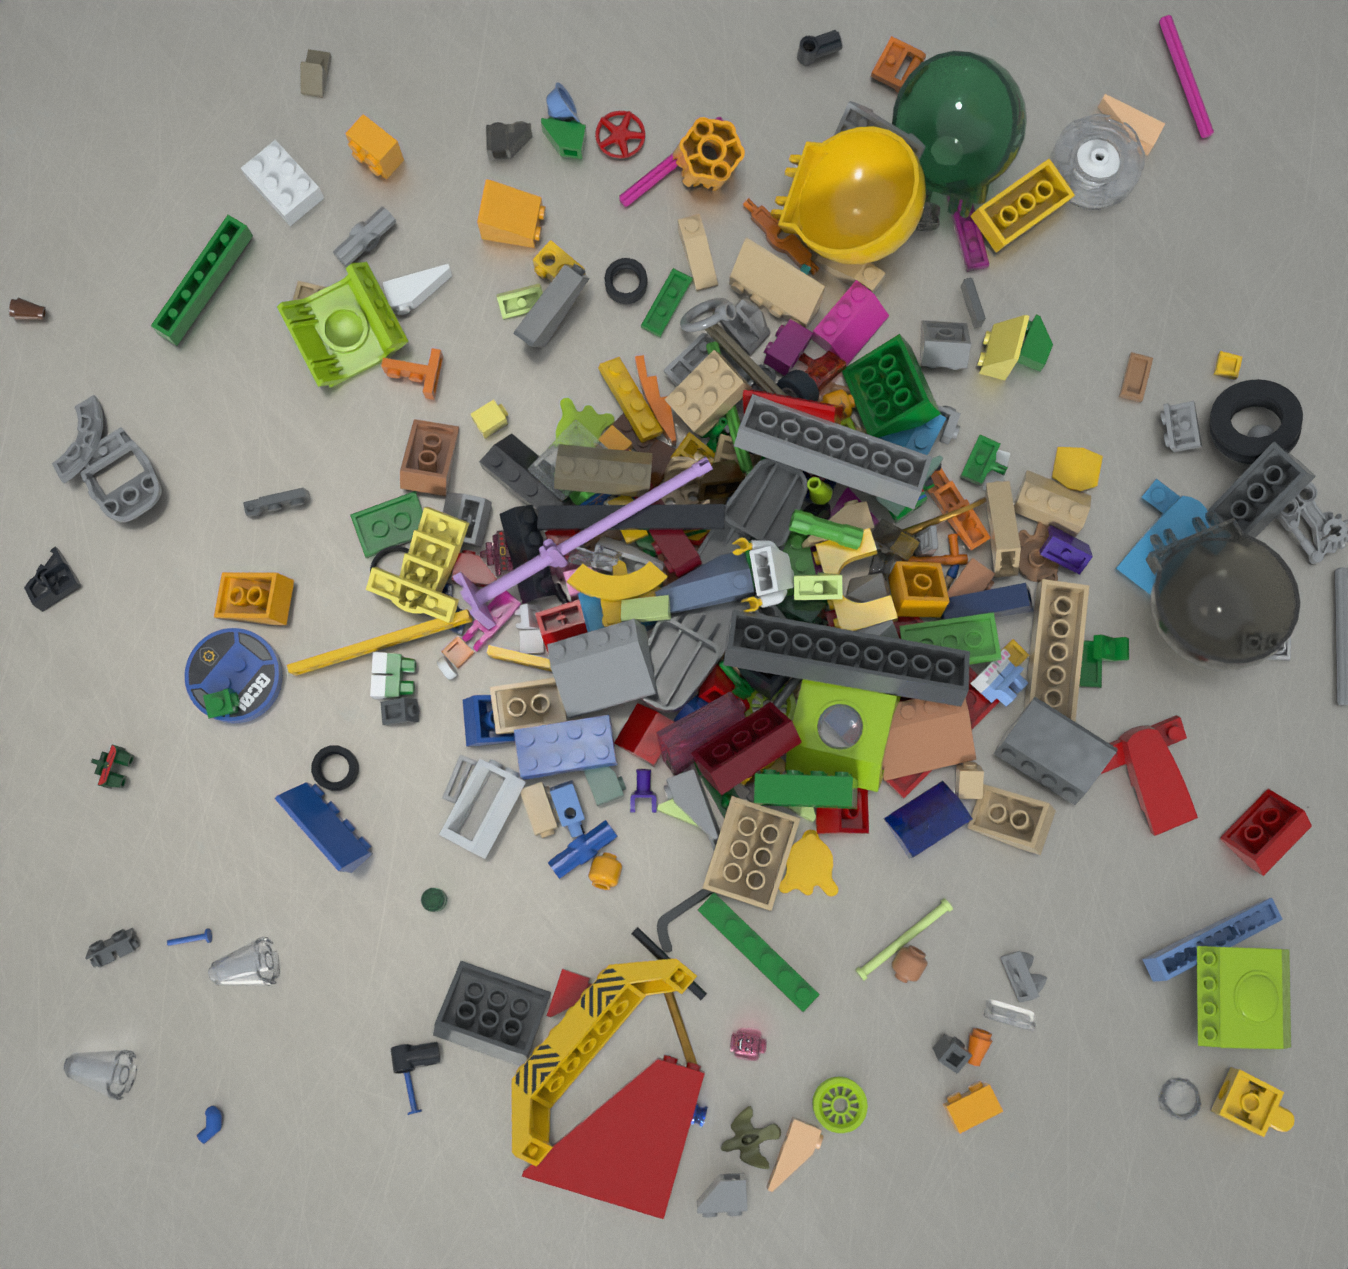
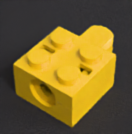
(1253, 1104)

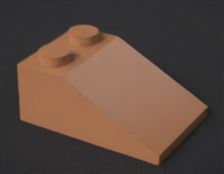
(429, 457)

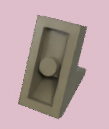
(314, 73)

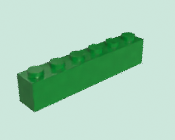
(202, 280)
(758, 952)

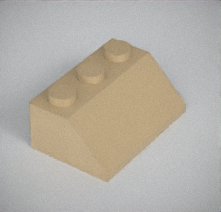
(1052, 503)

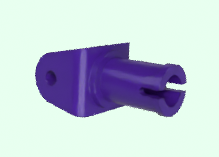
(643, 789)

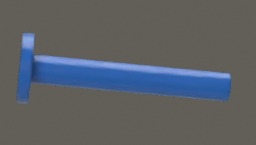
(207, 935)
(411, 1094)

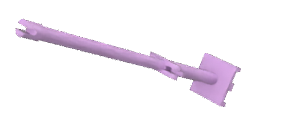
(554, 554)

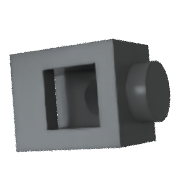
(951, 1053)

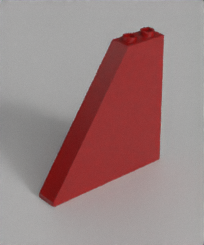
(630, 1143)

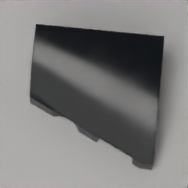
(51, 582)

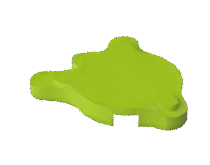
(592, 421)

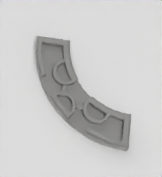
(89, 435)

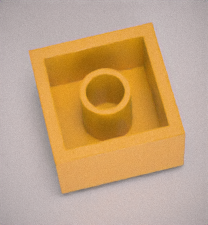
(374, 147)
(918, 589)

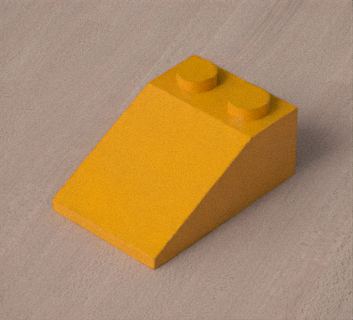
(254, 597)

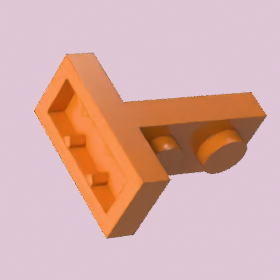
(417, 372)

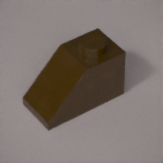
(720, 481)

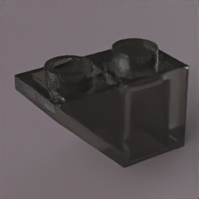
(506, 139)

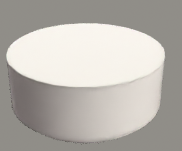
(447, 668)

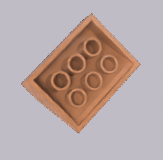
(927, 738)

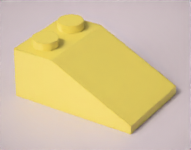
(1002, 347)

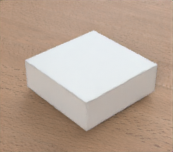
(531, 642)

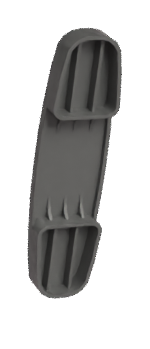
(694, 640)

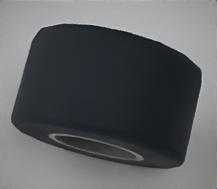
(799, 385)

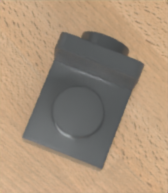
(399, 711)

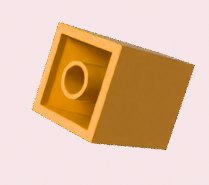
(510, 215)

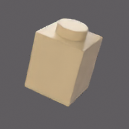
(969, 781)

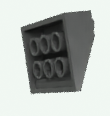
(1055, 751)
(491, 1013)

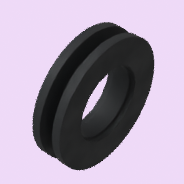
(1257, 394)

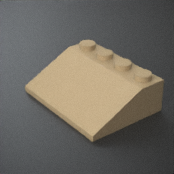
(776, 284)
(751, 853)

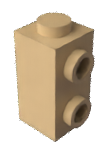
(539, 809)

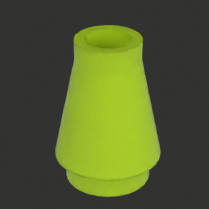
(819, 491)

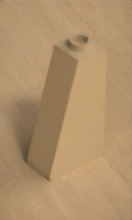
(1002, 529)

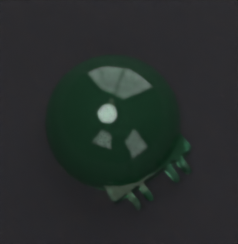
(968, 120)

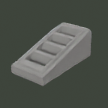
(928, 543)

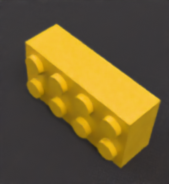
(1022, 205)

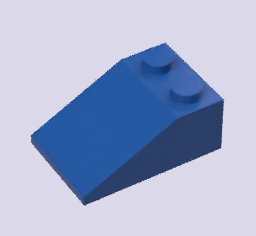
(480, 723)

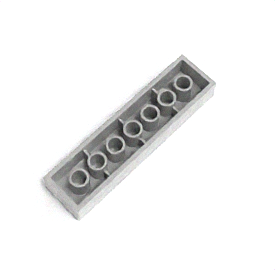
(833, 451)

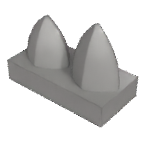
(1024, 984)

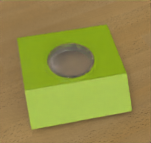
(842, 731)

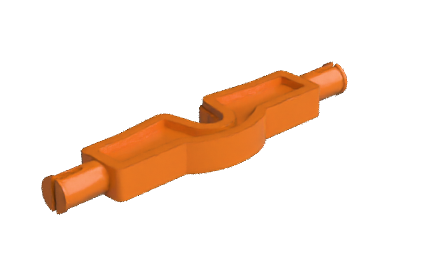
(789, 245)

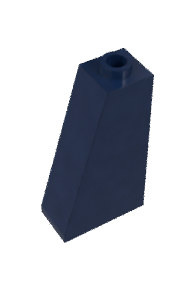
(1001, 601)

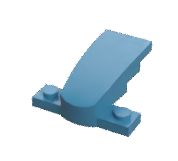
(1176, 515)

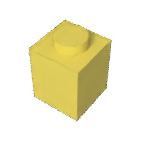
(490, 418)

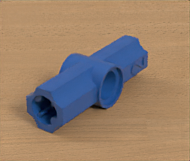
(582, 849)

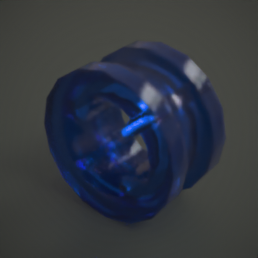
(699, 1115)

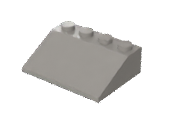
(602, 668)

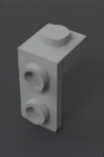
(951, 428)

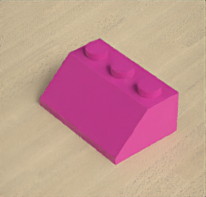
(850, 323)

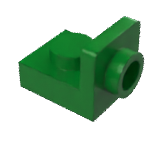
(1110, 648)
(221, 703)

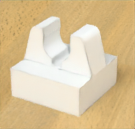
(528, 617)

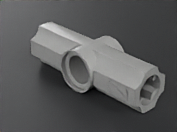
(364, 236)

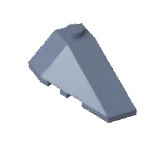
(714, 583)

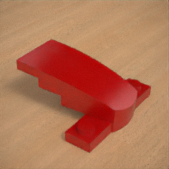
(1155, 773)

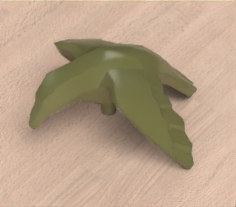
(749, 1138)

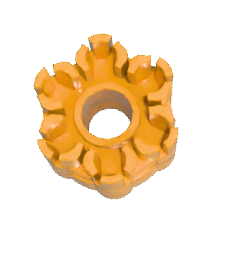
(699, 169)

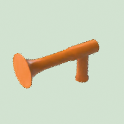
(952, 559)

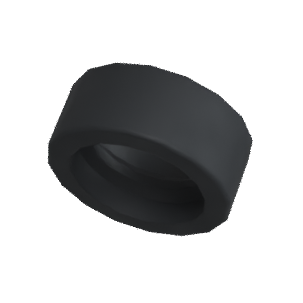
(622, 264)
(322, 755)

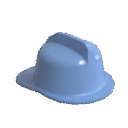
(561, 104)

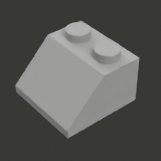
(944, 344)

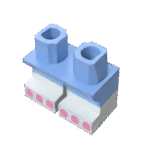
(997, 677)

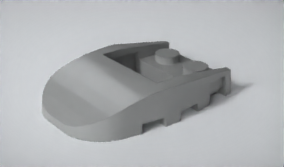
(130, 498)

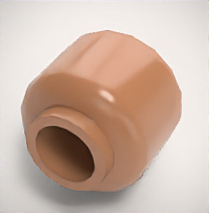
(909, 964)

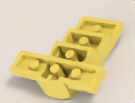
(425, 568)

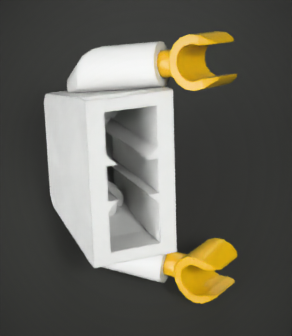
(770, 571)

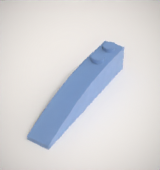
(1223, 933)

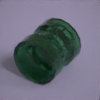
(438, 900)

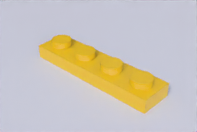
(630, 399)

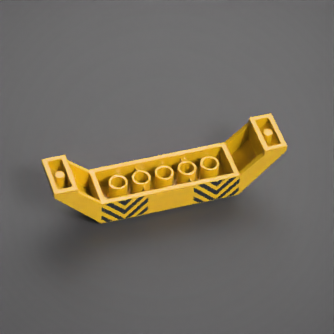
(578, 1040)

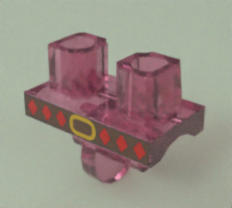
(497, 554)

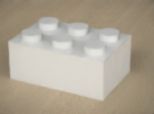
(282, 182)

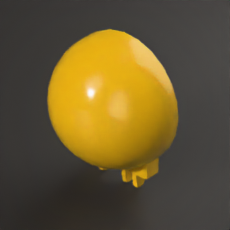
(854, 195)

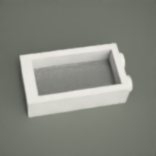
(483, 807)

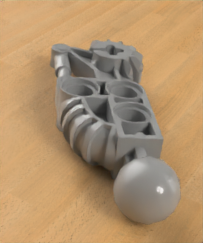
(1319, 522)

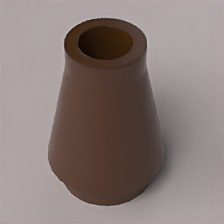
(26, 310)

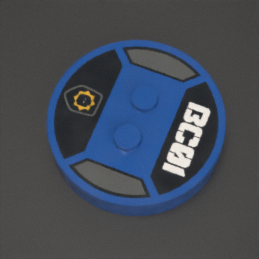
(239, 662)

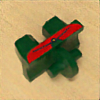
(109, 764)

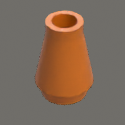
(978, 1045)

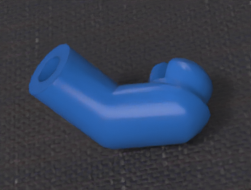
(213, 1124)

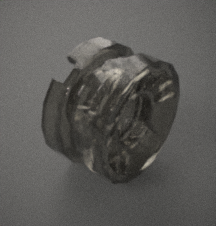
(929, 219)
(881, 563)

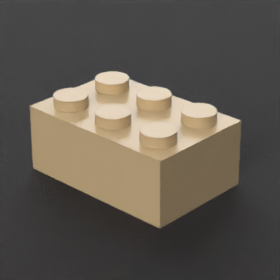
(707, 393)

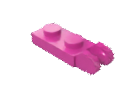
(501, 609)

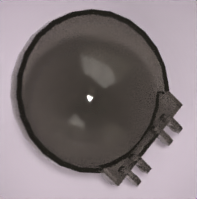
(1221, 595)

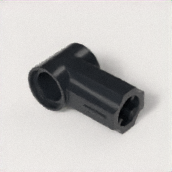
(819, 45)
(408, 1057)

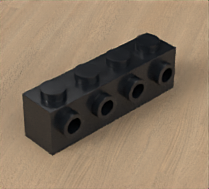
(523, 545)

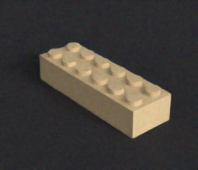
(1057, 645)

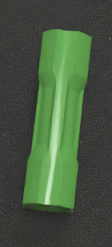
(841, 533)

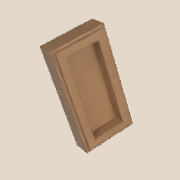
(1136, 377)

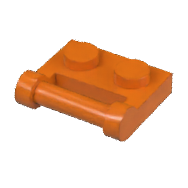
(892, 60)

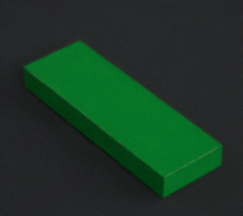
(666, 302)

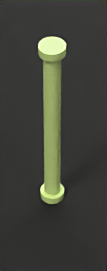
(904, 939)

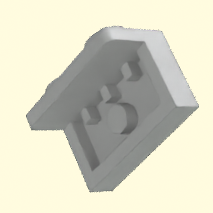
(1181, 426)

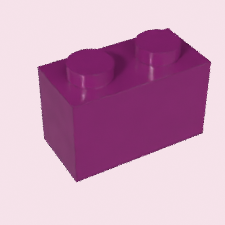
(787, 347)

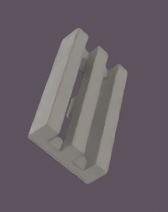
(453, 778)

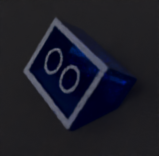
(927, 819)

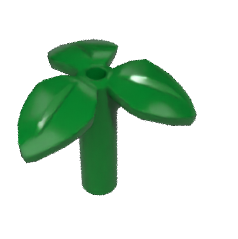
(714, 433)

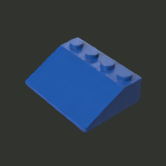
(325, 827)

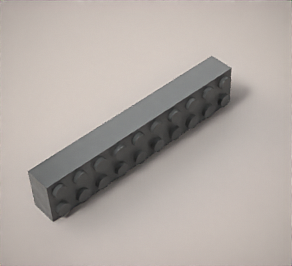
(847, 658)

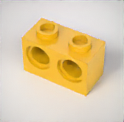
(553, 252)

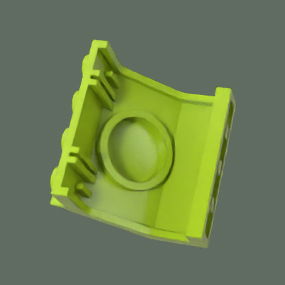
(344, 327)
(1243, 997)

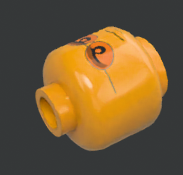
(840, 398)

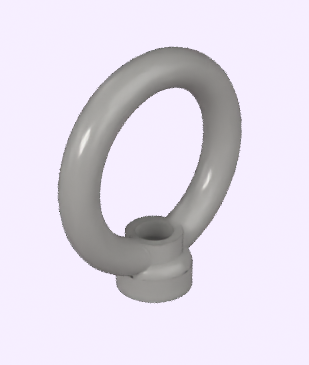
(724, 311)

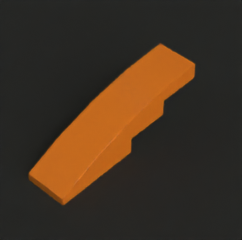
(657, 404)
(949, 499)

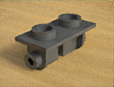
(102, 951)

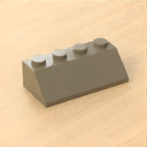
(602, 470)

